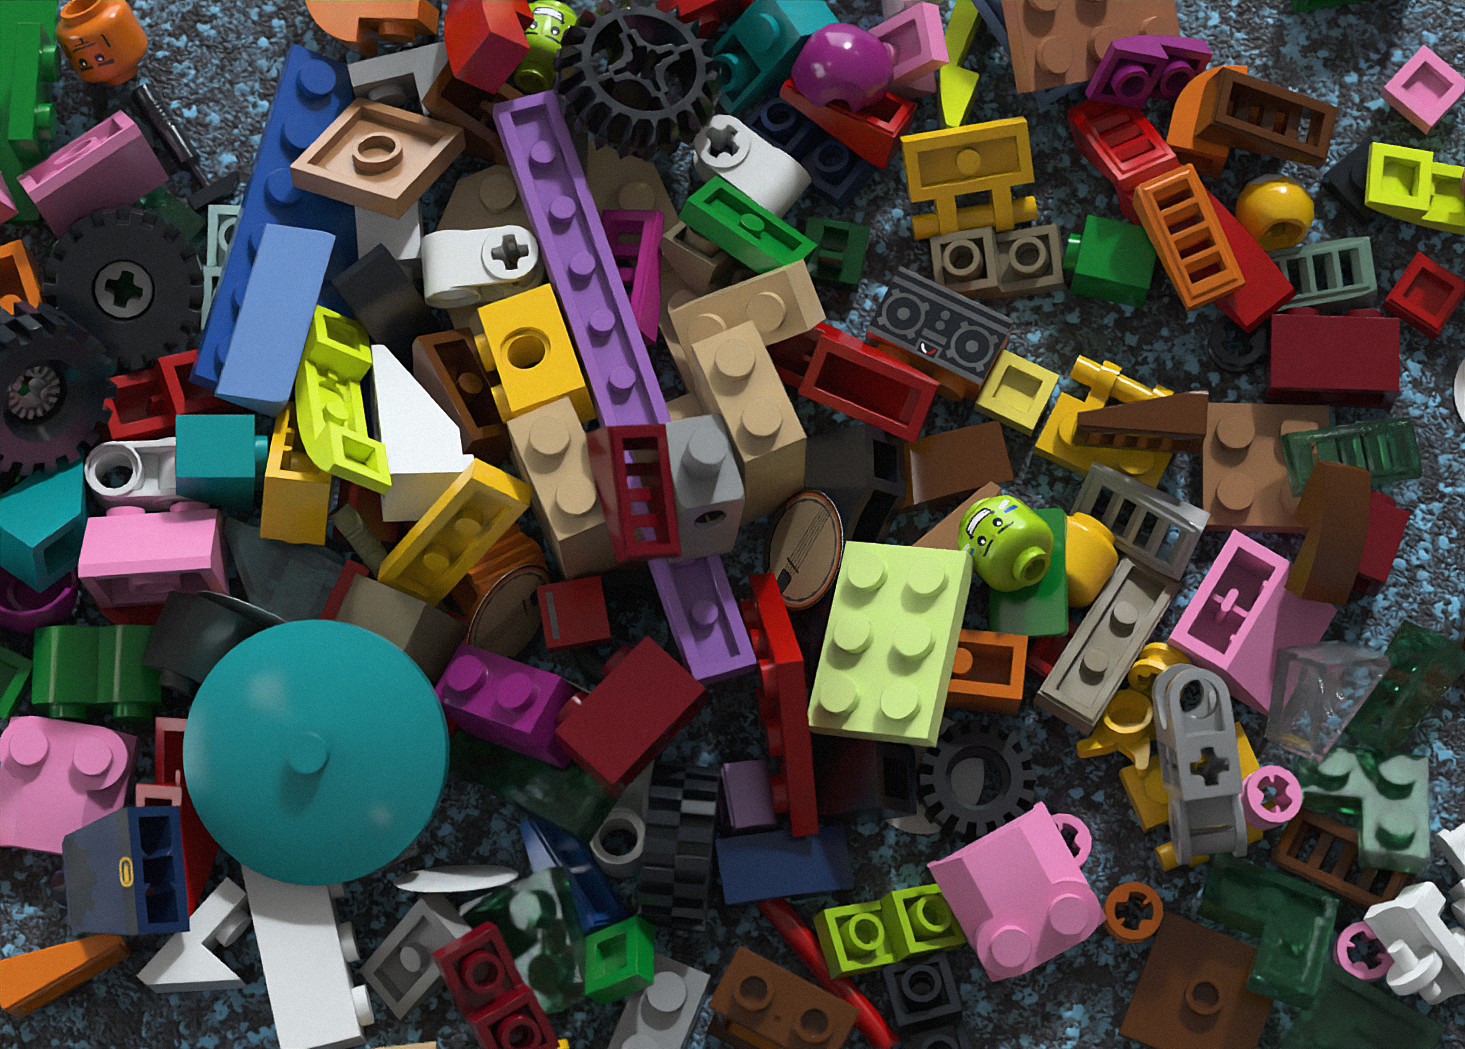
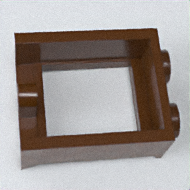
(775, 1009)

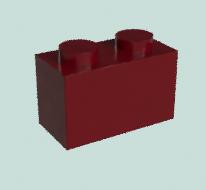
(1332, 359)
(629, 715)

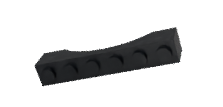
(865, 480)

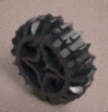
(630, 98)

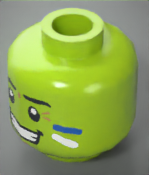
(544, 40)
(1006, 542)

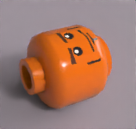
(101, 40)

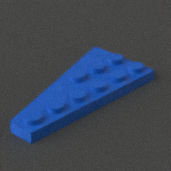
(305, 103)

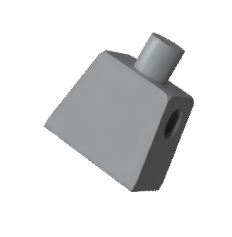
(706, 484)

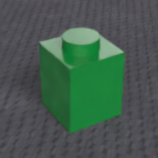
(1111, 261)

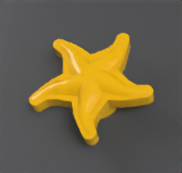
(1125, 727)

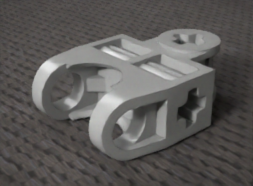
(1212, 792)

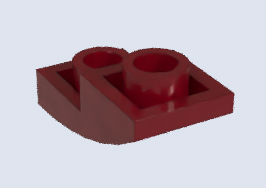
(492, 992)

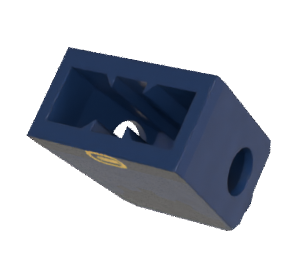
(125, 874)

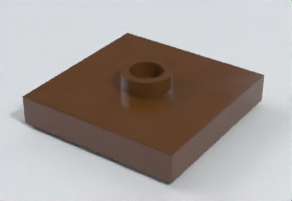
(1195, 992)

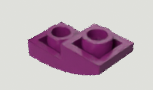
(1147, 68)

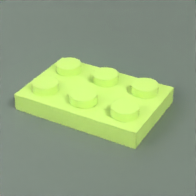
(890, 643)

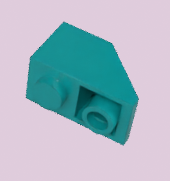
(764, 47)
(220, 459)
(45, 523)

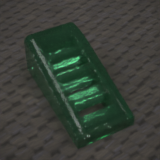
(1388, 446)
(1419, 676)

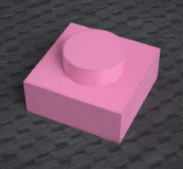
(1424, 89)

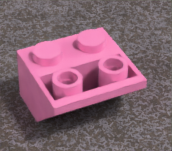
(1245, 617)

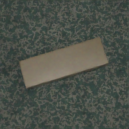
(1106, 644)

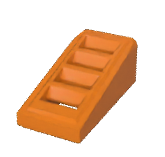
(1164, 189)
(48, 973)

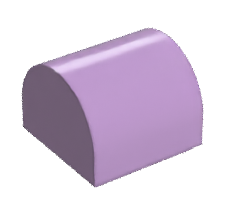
(746, 799)

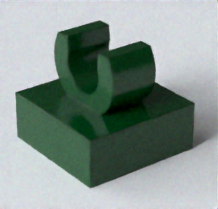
(839, 253)

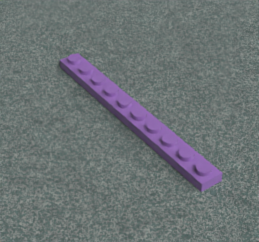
(614, 362)

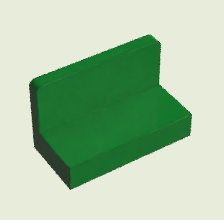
(744, 228)
(1042, 607)

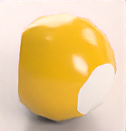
(1275, 211)

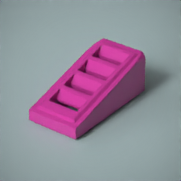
(647, 274)

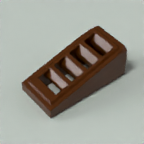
(1236, 133)
(1154, 425)
(1357, 896)

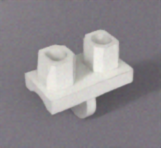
(1424, 950)

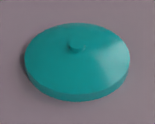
(316, 752)

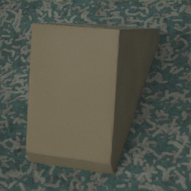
(409, 623)

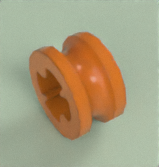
(1146, 927)

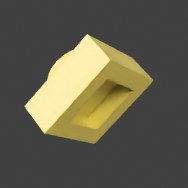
(1016, 392)

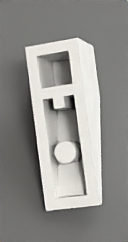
(418, 438)

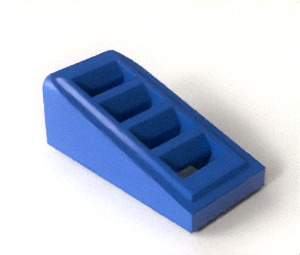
(592, 893)

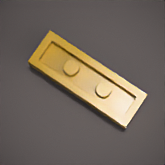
(455, 532)

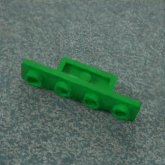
(27, 73)

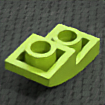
(887, 930)

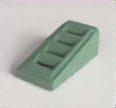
(1330, 255)

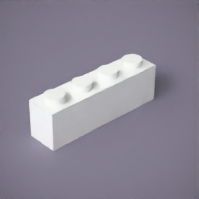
(308, 964)

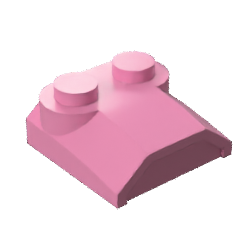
(60, 779)
(1019, 895)

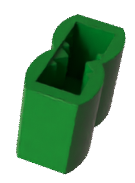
(95, 672)

